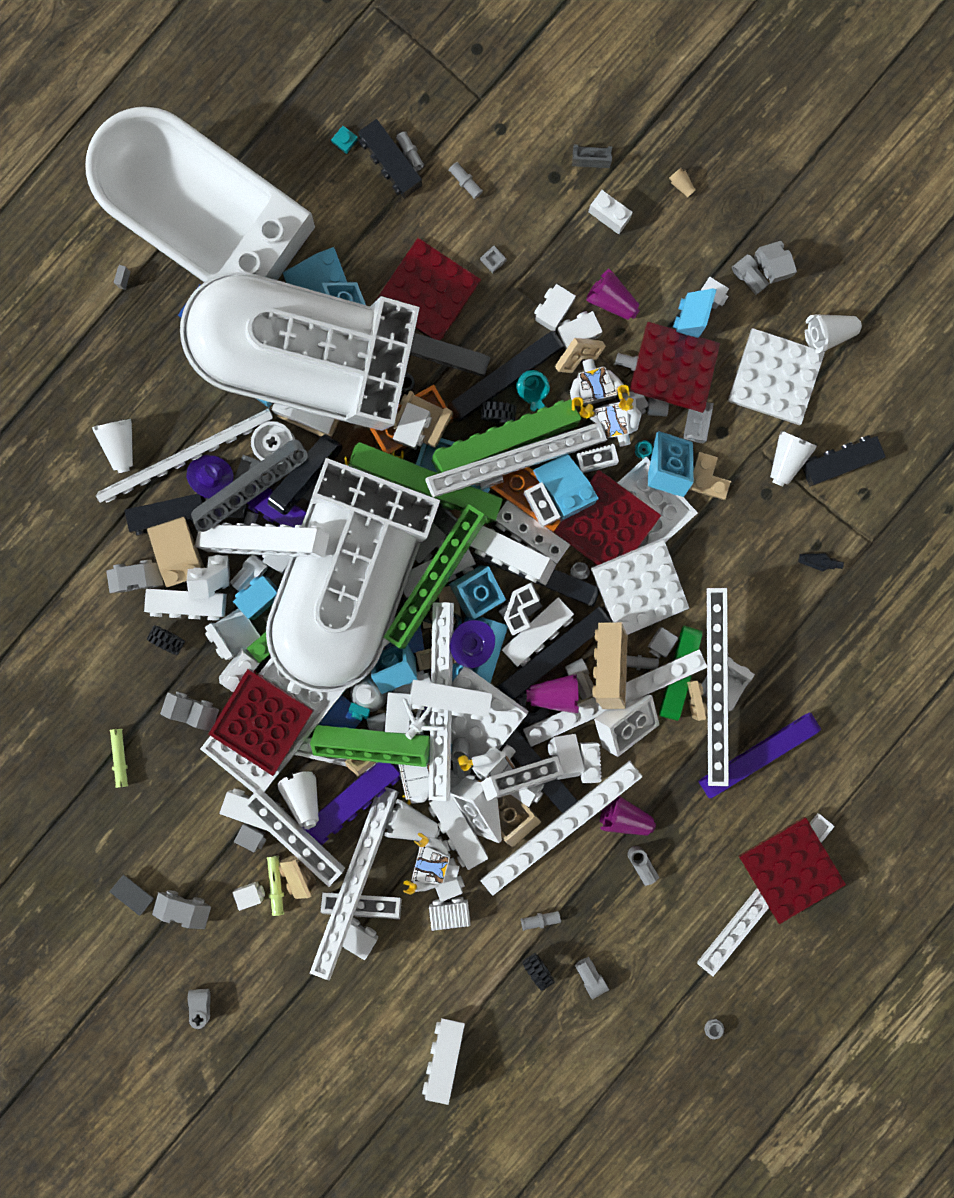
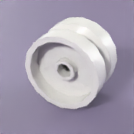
(267, 434)

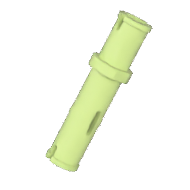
(119, 758)
(275, 886)

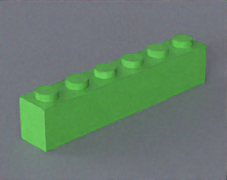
(370, 746)

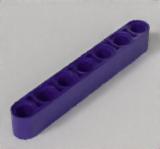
(765, 752)

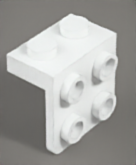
(232, 634)
(738, 679)

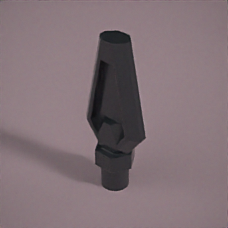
(820, 561)

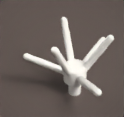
(417, 725)

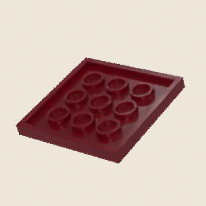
(434, 285)
(674, 367)
(611, 525)
(261, 722)
(792, 870)

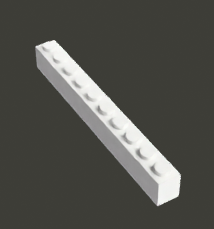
(717, 686)

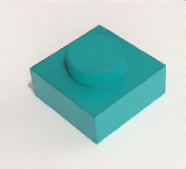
(344, 139)
(359, 712)

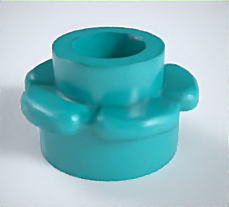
(644, 444)

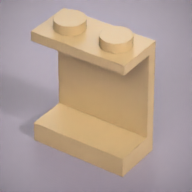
(439, 416)

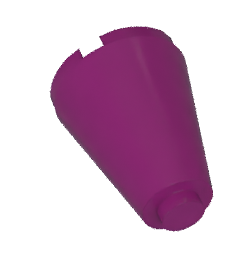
(613, 296)
(556, 694)
(626, 818)

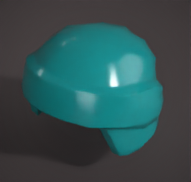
(533, 388)

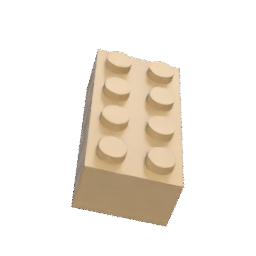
(611, 665)

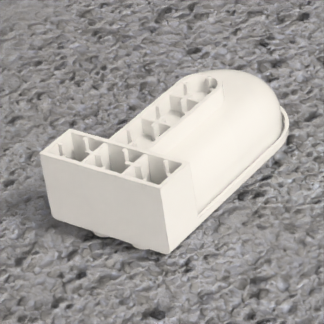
(192, 197)
(300, 347)
(337, 608)

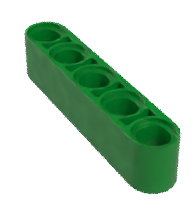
(676, 692)

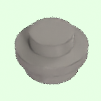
(580, 571)
(714, 1029)

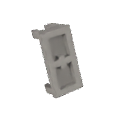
(698, 424)

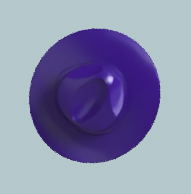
(209, 475)
(472, 643)

